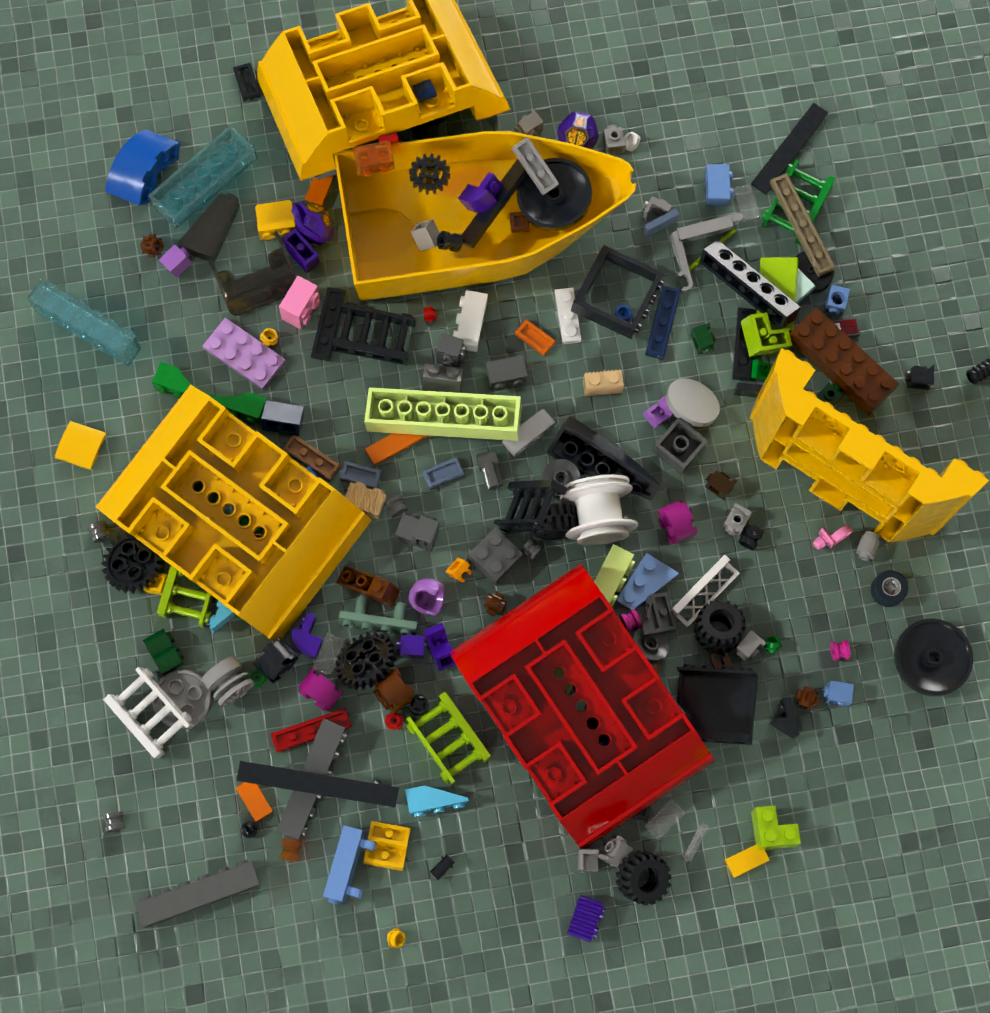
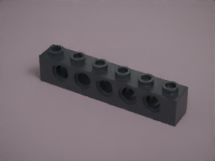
(749, 284)

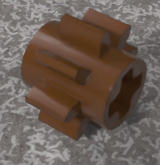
(151, 245)
(495, 604)
(807, 698)

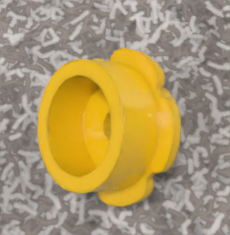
(271, 333)
(396, 938)

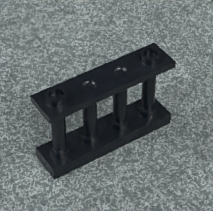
(378, 351)
(527, 490)

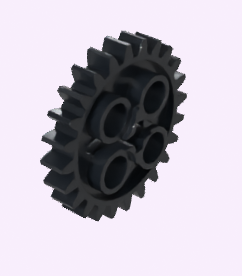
(123, 577)
(365, 661)

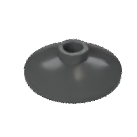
(561, 468)
(658, 642)

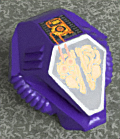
(579, 129)
(316, 225)

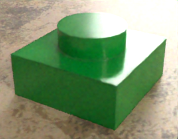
(760, 370)

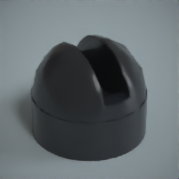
(253, 828)

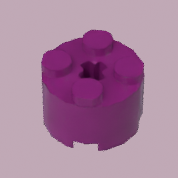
(677, 522)
(320, 689)

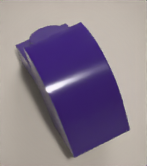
(481, 198)
(303, 639)
(439, 646)

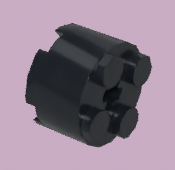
(276, 660)

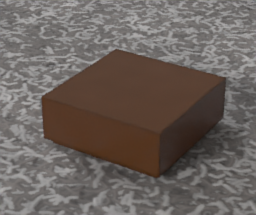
(518, 223)

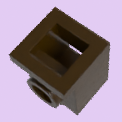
(719, 484)

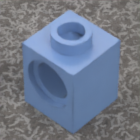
(841, 295)
(838, 693)

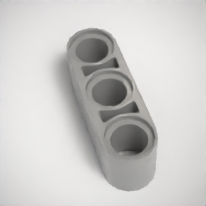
(530, 432)

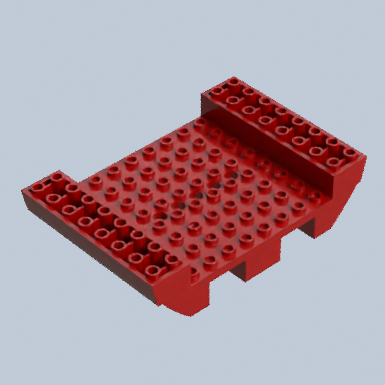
(649, 735)

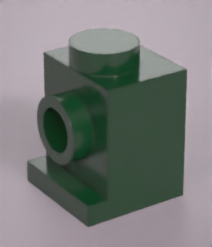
(703, 339)
(833, 390)

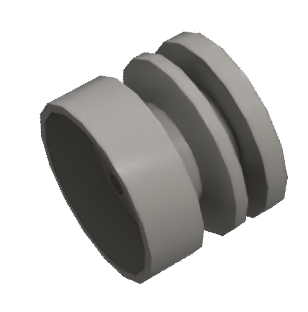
(229, 684)

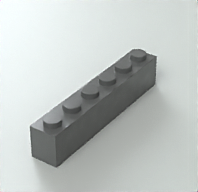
(318, 761)
(197, 894)

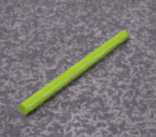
(722, 240)

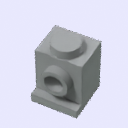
(529, 124)
(614, 145)
(740, 513)
(748, 646)
(615, 851)

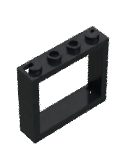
(604, 318)

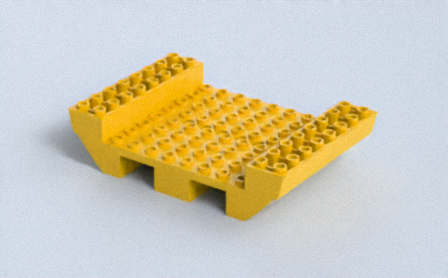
(362, 78)
(851, 460)
(257, 578)

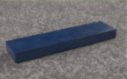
(663, 322)

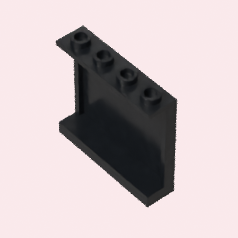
(719, 702)

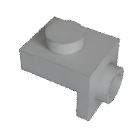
(656, 206)

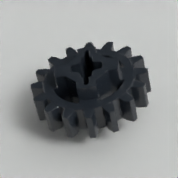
(431, 166)

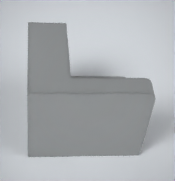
(425, 234)
(588, 860)

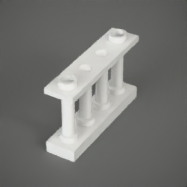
(129, 717)

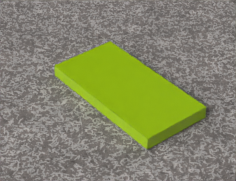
(783, 274)

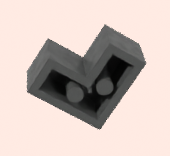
(418, 532)

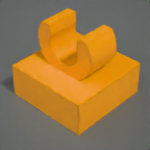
(457, 568)

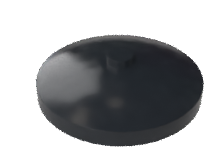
(563, 204)
(933, 657)

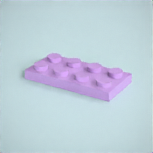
(244, 353)

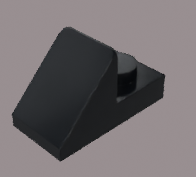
(787, 724)

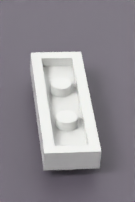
(567, 320)

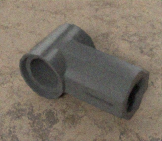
(489, 465)

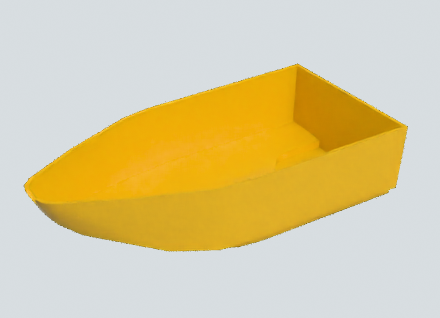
(386, 207)

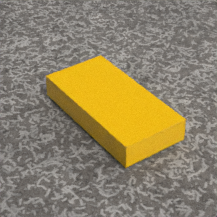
(746, 860)

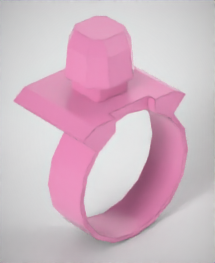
(831, 540)

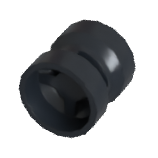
(449, 241)
(751, 536)
(421, 702)

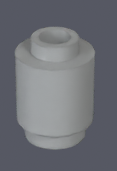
(868, 546)

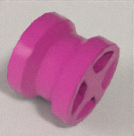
(631, 620)
(840, 650)

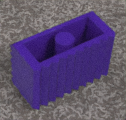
(301, 250)
(585, 919)

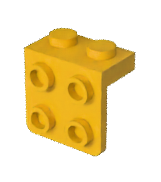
(273, 218)

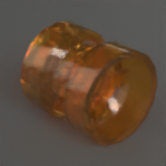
(290, 849)

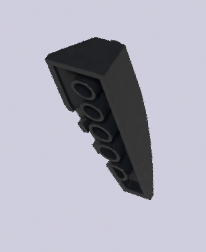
(598, 456)

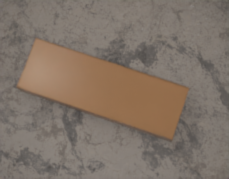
(311, 457)

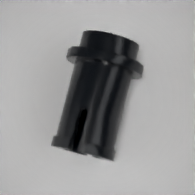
(442, 867)

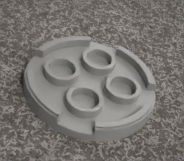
(692, 402)
(188, 694)

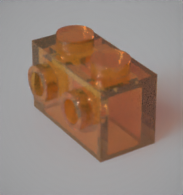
(373, 158)

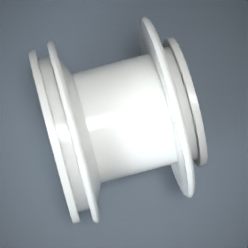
(599, 509)

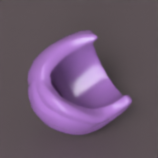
(427, 596)

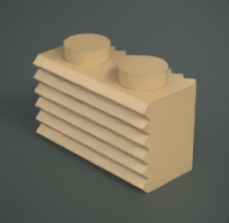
(603, 383)
(367, 500)

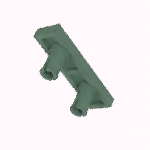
(384, 624)

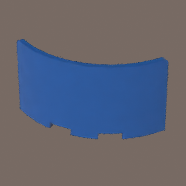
(138, 164)

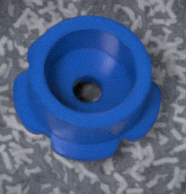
(623, 309)

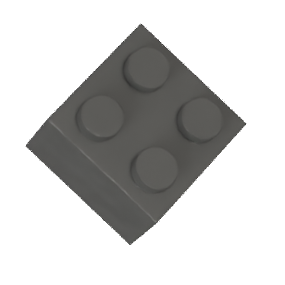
(679, 445)
(495, 556)

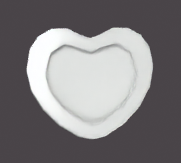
(632, 141)

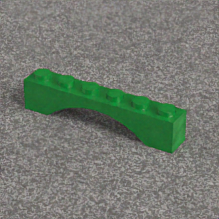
(246, 406)

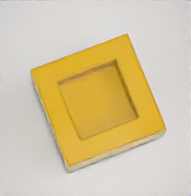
(158, 587)

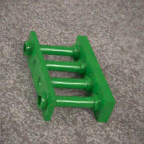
(815, 201)

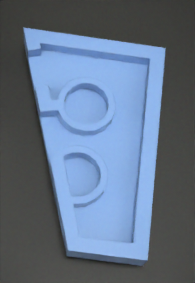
(646, 580)

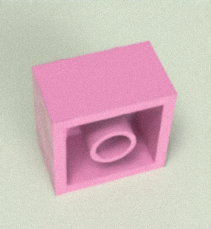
(299, 303)

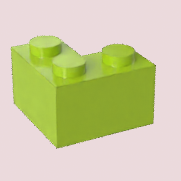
(760, 337)
(770, 834)

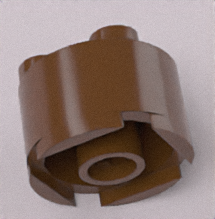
(393, 692)

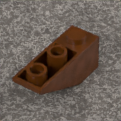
(368, 586)

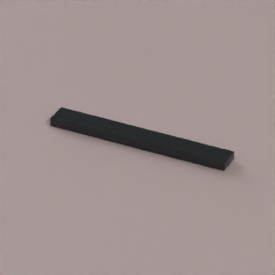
(317, 784)

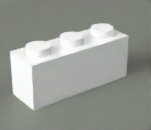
(471, 319)

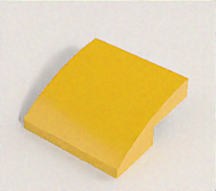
(80, 445)
(390, 845)

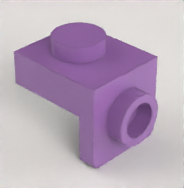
(658, 413)

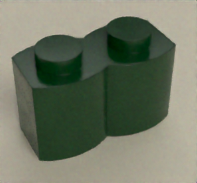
(163, 651)

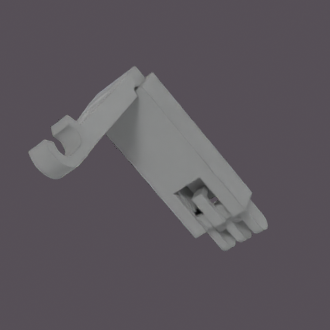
(696, 232)

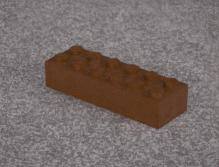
(843, 361)

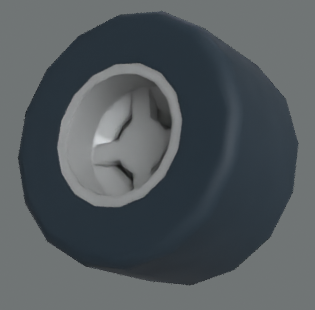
(895, 585)

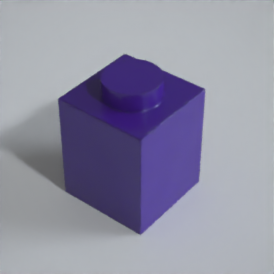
(411, 646)

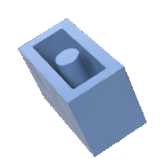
(718, 184)

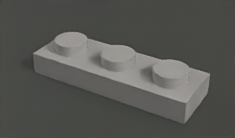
(535, 166)

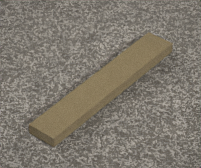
(802, 225)

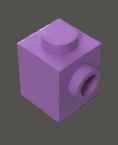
(176, 260)

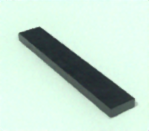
(790, 148)
(484, 219)

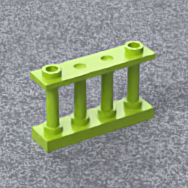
(171, 588)
(467, 736)

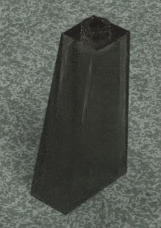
(211, 228)

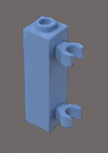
(345, 864)

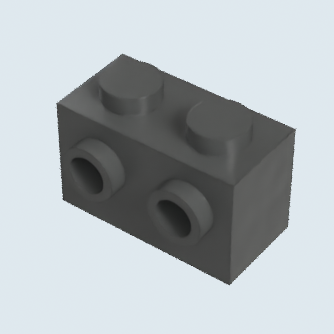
(450, 351)
(506, 372)
(442, 378)

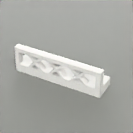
(700, 585)

